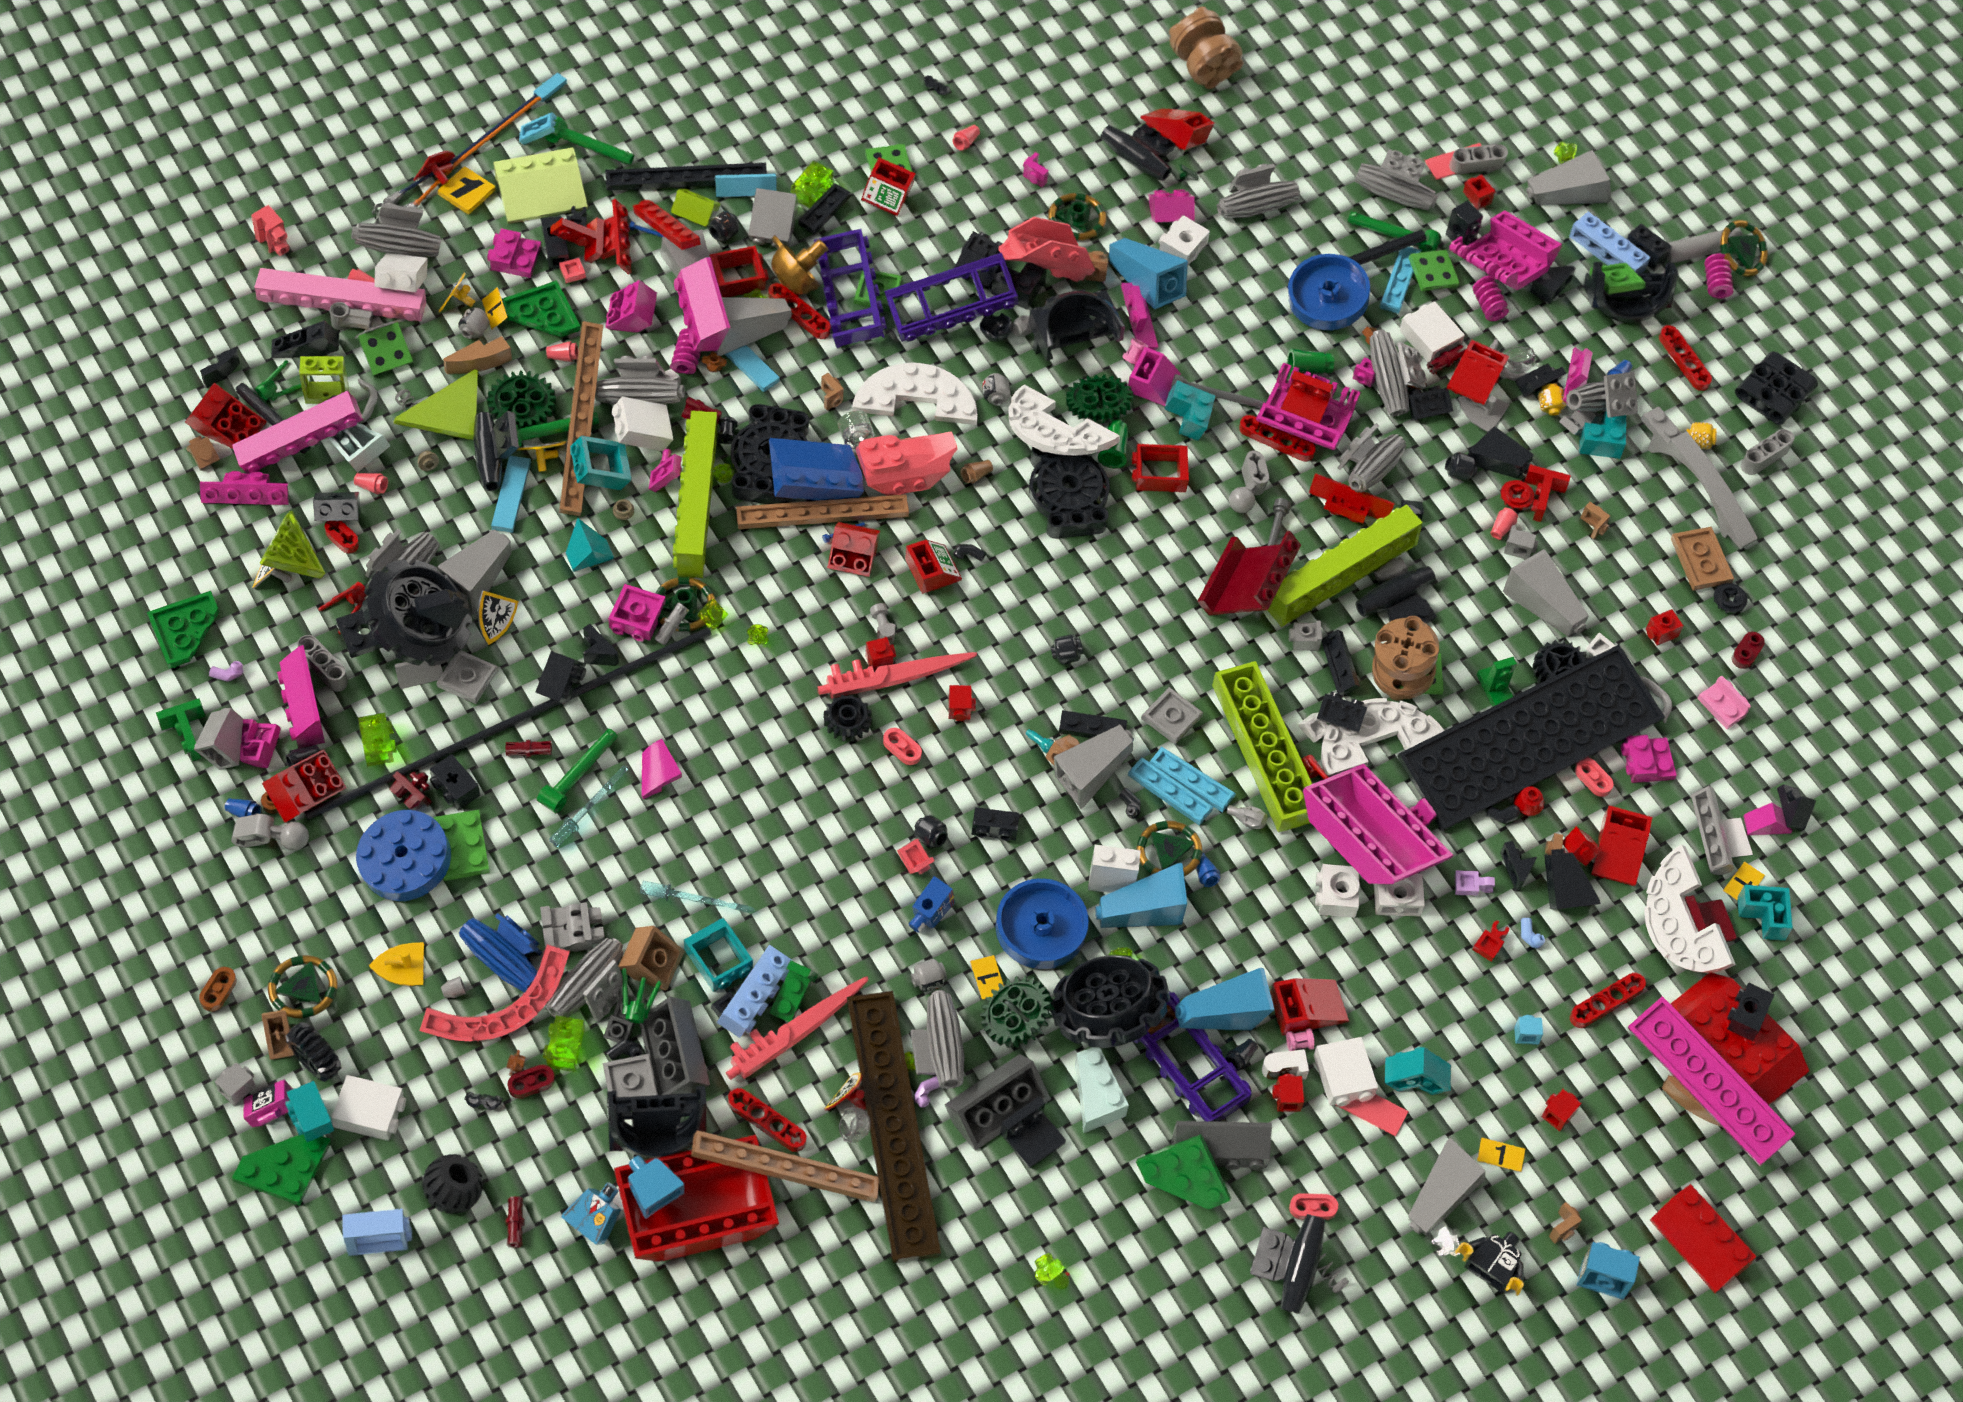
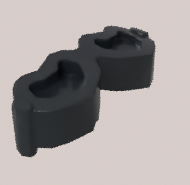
(940, 88)
(489, 1102)

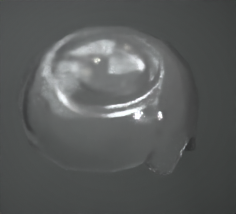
(1521, 359)
(854, 1124)

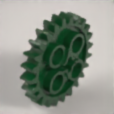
(520, 393)
(1084, 400)
(1006, 1025)

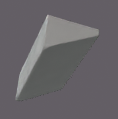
(412, 675)

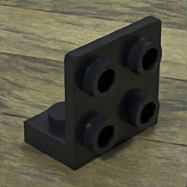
(1032, 1133)

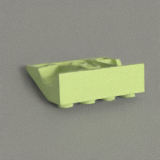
(540, 185)

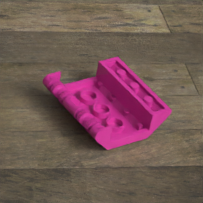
(1510, 251)
(1333, 422)

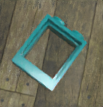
(617, 457)
(709, 936)

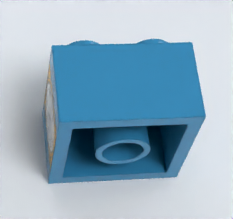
(1608, 1270)

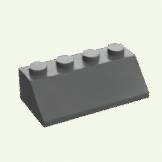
(674, 1047)
(989, 1102)
(1230, 1143)

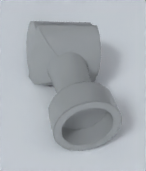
(884, 629)

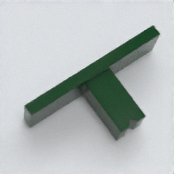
(1187, 172)

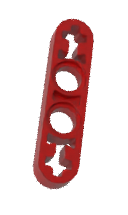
(801, 309)
(1681, 359)
(1275, 440)
(1606, 998)
(769, 1117)

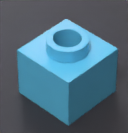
(1528, 1030)

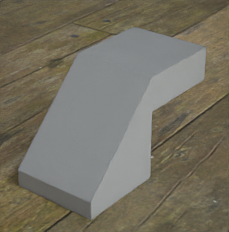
(1576, 421)

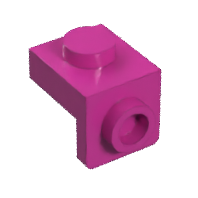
(1034, 171)
(1364, 373)
(1423, 812)

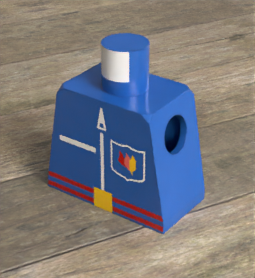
(932, 905)

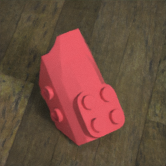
(1048, 246)
(905, 464)

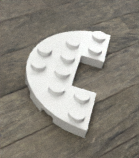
(919, 384)
(1042, 431)
(1382, 720)
(1671, 921)

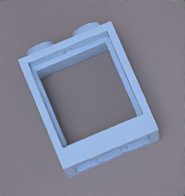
(376, 1232)

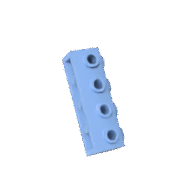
(1607, 243)
(754, 991)

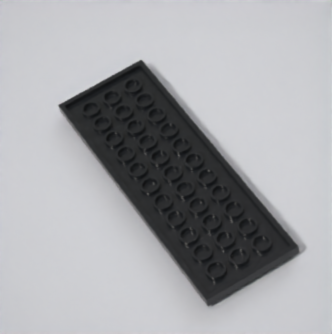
(1530, 737)

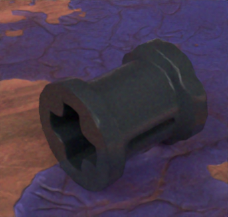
(727, 430)

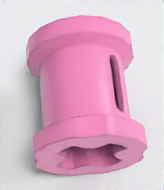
(1134, 351)
(1300, 1040)

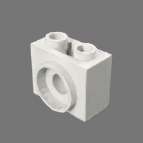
(1184, 239)
(1332, 901)
(1410, 905)

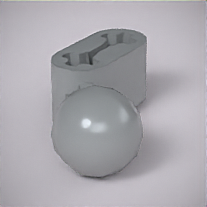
(1255, 478)
(259, 828)

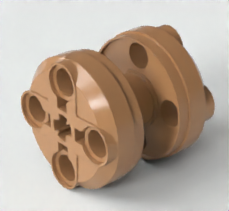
(1206, 47)
(1405, 658)

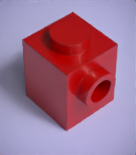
(1664, 627)
(879, 653)
(960, 702)
(1581, 845)
(1288, 1093)
(1560, 1109)

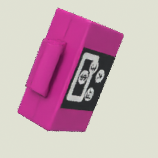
(266, 1104)

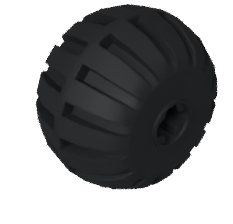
(452, 1184)

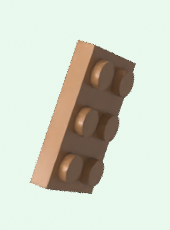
(1702, 558)

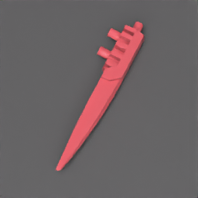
(886, 676)
(788, 1035)

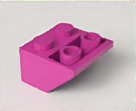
(1171, 206)
(631, 308)
(1152, 376)

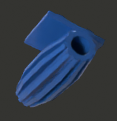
(503, 949)

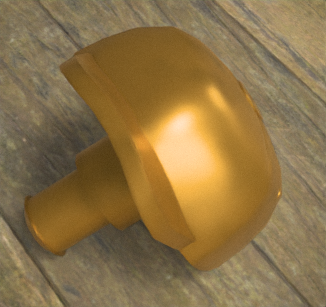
(794, 269)

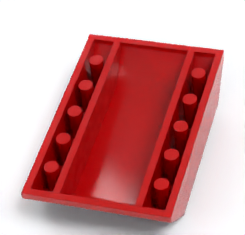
(1767, 1063)
(716, 1210)

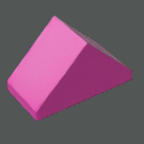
(1766, 821)

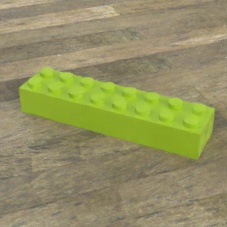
(695, 494)
(1345, 564)
(1264, 743)

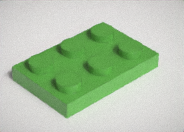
(466, 844)

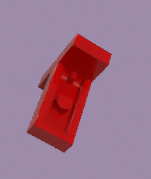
(590, 236)
(1545, 481)

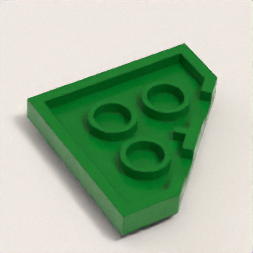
(542, 309)
(183, 626)
(283, 1168)
(1186, 1172)

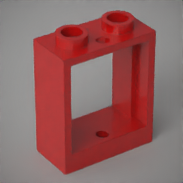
(736, 258)
(1157, 452)

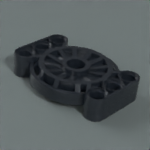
(753, 447)
(1067, 505)

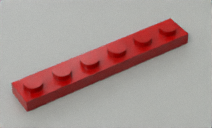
(666, 225)

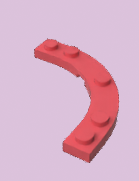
(509, 1018)

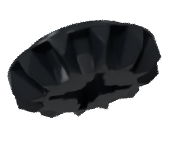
(1730, 590)

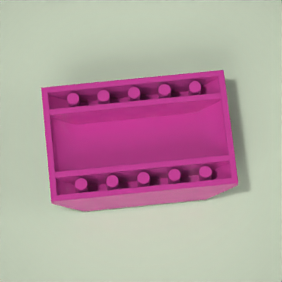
(1372, 827)

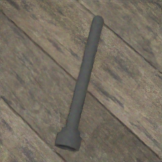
(1222, 394)
(1281, 508)

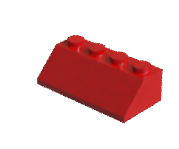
(1703, 1238)

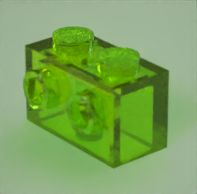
(812, 183)
(376, 739)
(564, 1044)

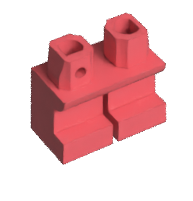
(270, 228)

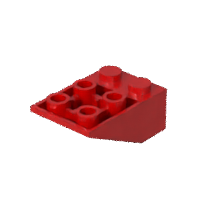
(1180, 126)
(1478, 372)
(224, 418)
(304, 785)
(1622, 845)
(1307, 1004)

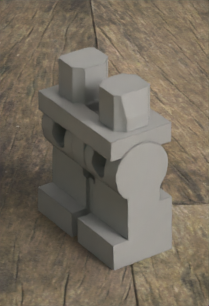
(577, 922)

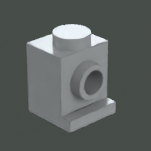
(1520, 543)
(1306, 636)

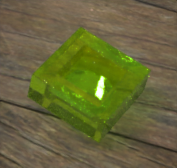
(712, 614)

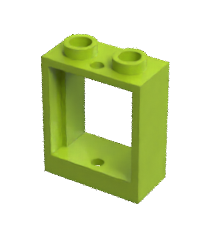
(331, 365)

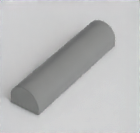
(1698, 246)
(1712, 831)

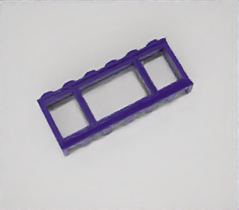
(840, 242)
(951, 318)
(1182, 1086)

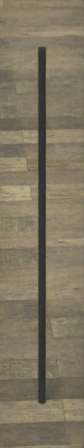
(473, 739)

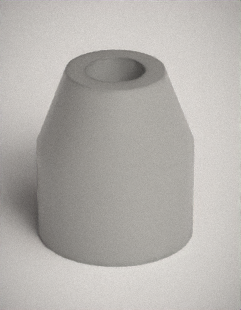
(453, 988)

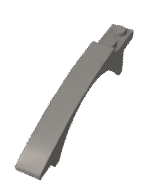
(1680, 445)

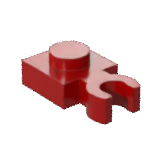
(1490, 943)

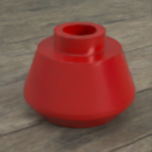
(1529, 801)

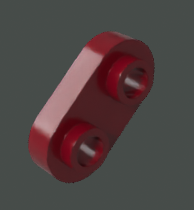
(1748, 648)
(530, 1080)

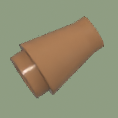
(974, 471)

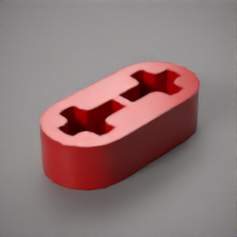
(344, 533)

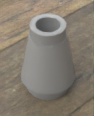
(1390, 570)

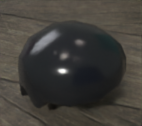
(996, 327)

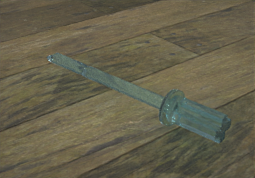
(570, 825)
(664, 891)

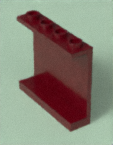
(1248, 576)

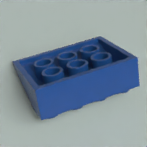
(814, 470)

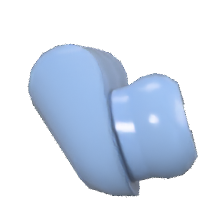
(1529, 936)

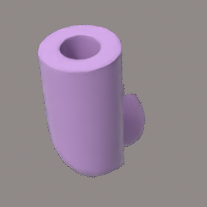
(229, 674)
(925, 1087)

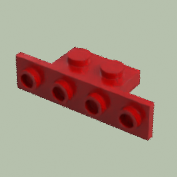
(617, 238)
(1348, 502)

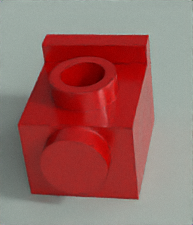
(1479, 191)

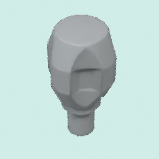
(1021, 326)
(1249, 816)

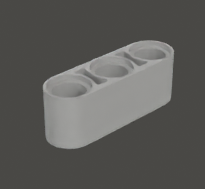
(1478, 158)
(1767, 452)
(325, 671)

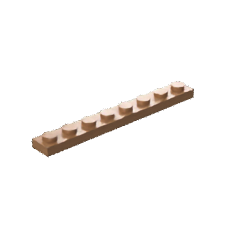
(822, 511)
(785, 1166)

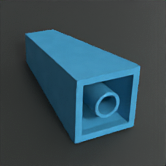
(1157, 273)
(1148, 902)
(1228, 1005)

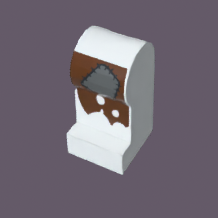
(1285, 1063)

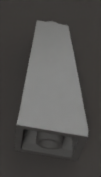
(1572, 182)
(679, 259)
(752, 320)
(478, 566)
(1544, 592)
(1090, 764)
(1446, 1187)

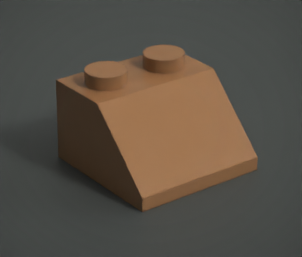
(651, 956)

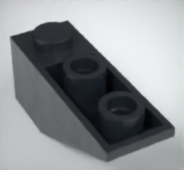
(309, 341)

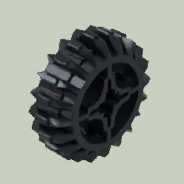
(1557, 657)
(313, 1051)

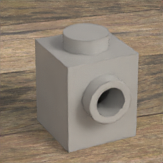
(235, 1083)

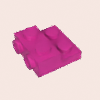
(513, 253)
(636, 613)
(1648, 759)

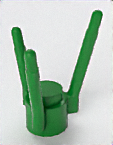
(268, 388)
(635, 1011)

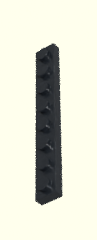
(676, 176)

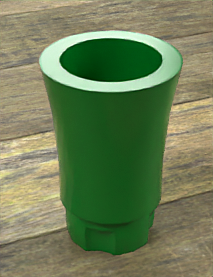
(1310, 361)
(1116, 455)

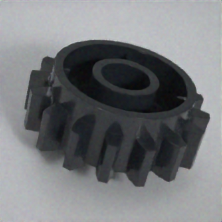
(844, 707)

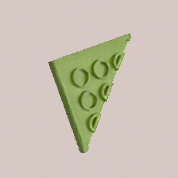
(447, 411)
(292, 550)

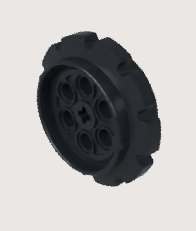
(395, 618)
(1110, 1001)

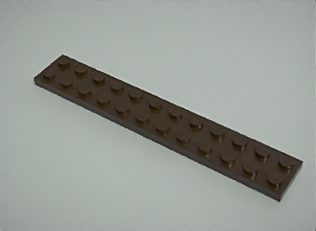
(893, 1127)

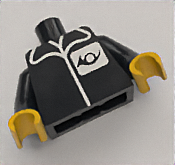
(1495, 1261)

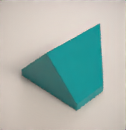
(587, 547)

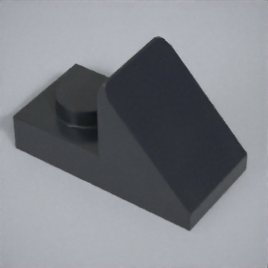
(599, 649)
(1795, 807)
(1517, 868)

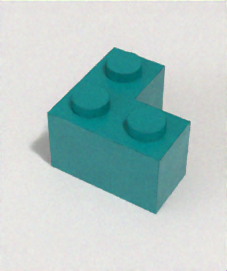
(1193, 406)
(1604, 439)
(1769, 905)
(1418, 1069)
(308, 1112)

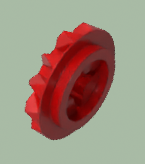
(1517, 487)

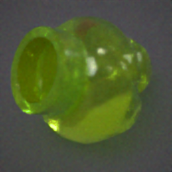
(1565, 151)
(1051, 1268)

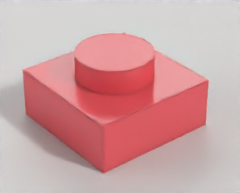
(572, 270)

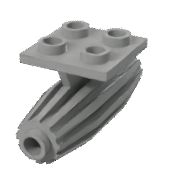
(1398, 180)
(1257, 193)
(397, 233)
(1395, 371)
(639, 382)
(1614, 393)
(1372, 459)
(420, 549)
(592, 981)
(940, 1047)

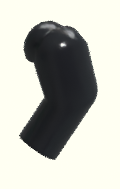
(962, 549)
(1133, 803)
(1504, 816)
(624, 1047)

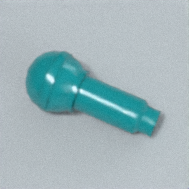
(1044, 743)

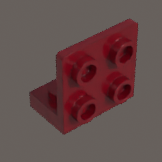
(1711, 912)

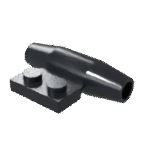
(1141, 149)
(493, 444)
(1400, 597)
(1294, 1261)

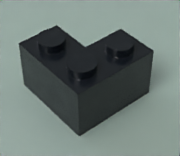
(1026, 283)
(559, 676)

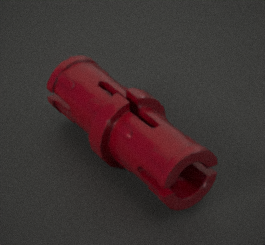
(1445, 359)
(528, 748)
(515, 1222)

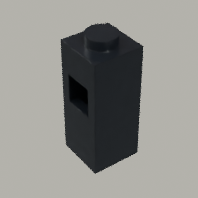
(555, 247)

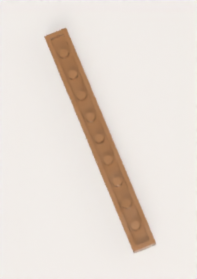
(581, 412)

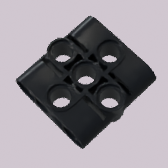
(1776, 387)

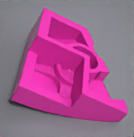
(258, 742)
(657, 769)

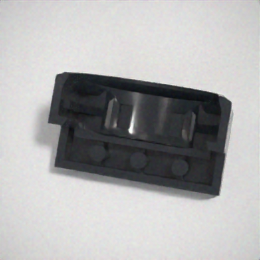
(1658, 288)

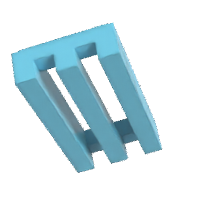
(537, 128)

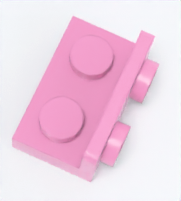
(1725, 702)

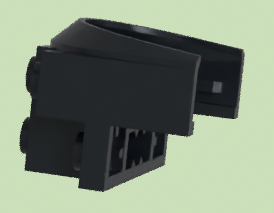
(1067, 320)
(655, 1122)

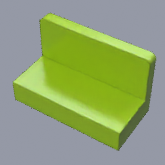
(694, 207)

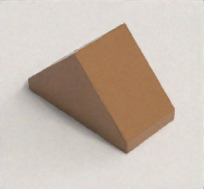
(276, 1027)

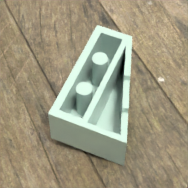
(359, 445)
(1098, 1090)

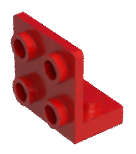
(1307, 397)

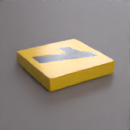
(466, 190)

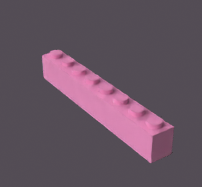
(324, 291)

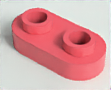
(903, 747)
(1595, 777)
(1312, 1205)

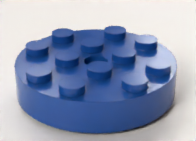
(1328, 291)
(389, 839)
(1045, 944)

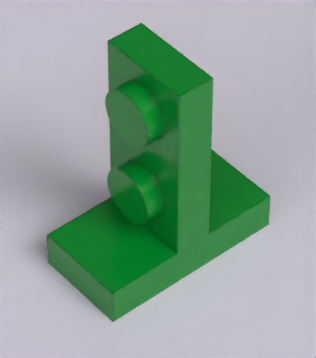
(1497, 679)
(179, 717)
(793, 991)

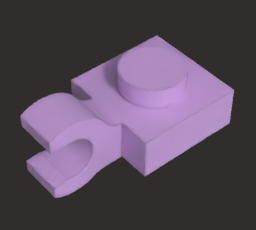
(1470, 883)

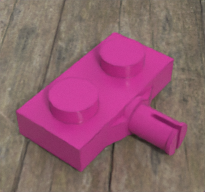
(666, 471)

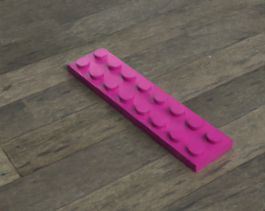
(1711, 1081)

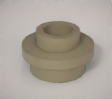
(427, 460)
(620, 505)

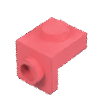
(915, 857)

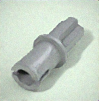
(671, 624)

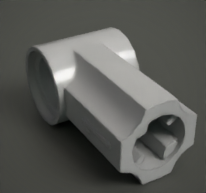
(345, 317)

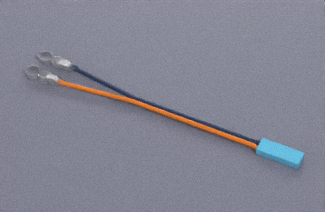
(540, 94)

